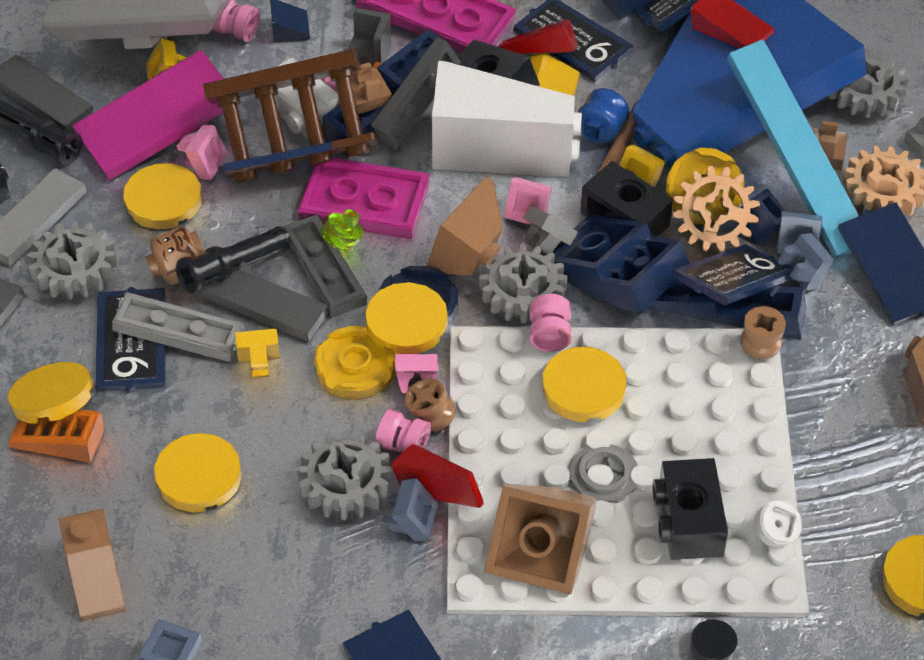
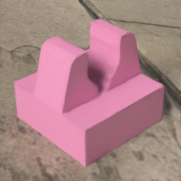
(204, 151)
(522, 195)
(415, 365)

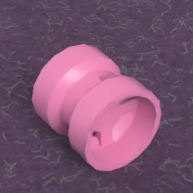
(238, 20)
(550, 322)
(398, 433)

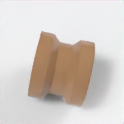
(763, 332)
(430, 402)

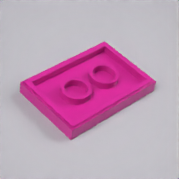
(382, 195)

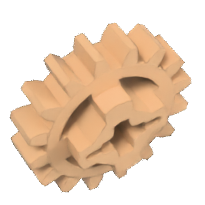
(885, 180)
(734, 213)

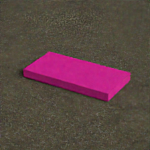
(451, 20)
(150, 116)

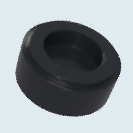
(713, 641)

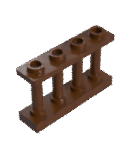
(301, 77)

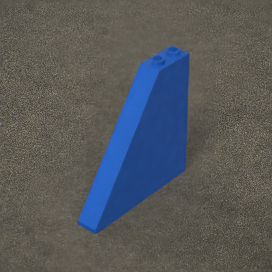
(699, 100)

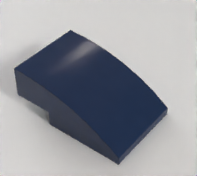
(620, 261)

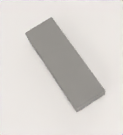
(37, 213)
(177, 326)

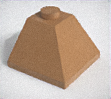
(469, 233)
(540, 535)

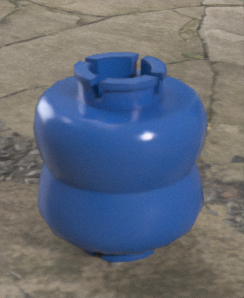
(603, 115)

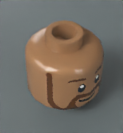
(170, 248)

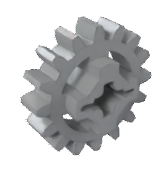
(871, 91)
(72, 260)
(504, 276)
(344, 475)

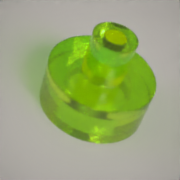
(343, 230)

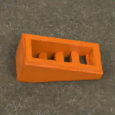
(78, 448)

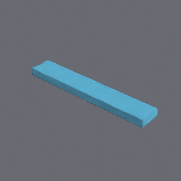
(794, 141)

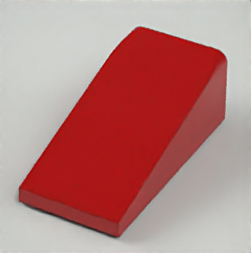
(729, 22)
(547, 39)
(439, 476)

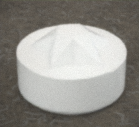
(777, 523)

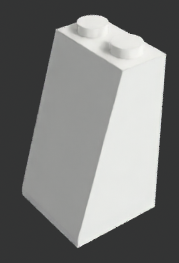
(501, 125)

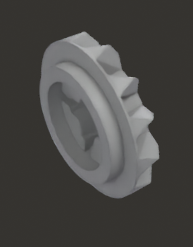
(617, 459)

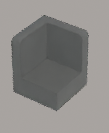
(371, 36)

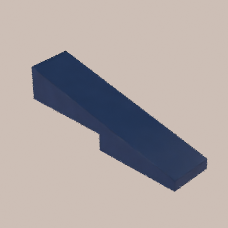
(394, 73)
(684, 301)

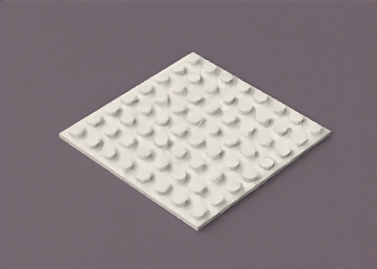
(684, 400)

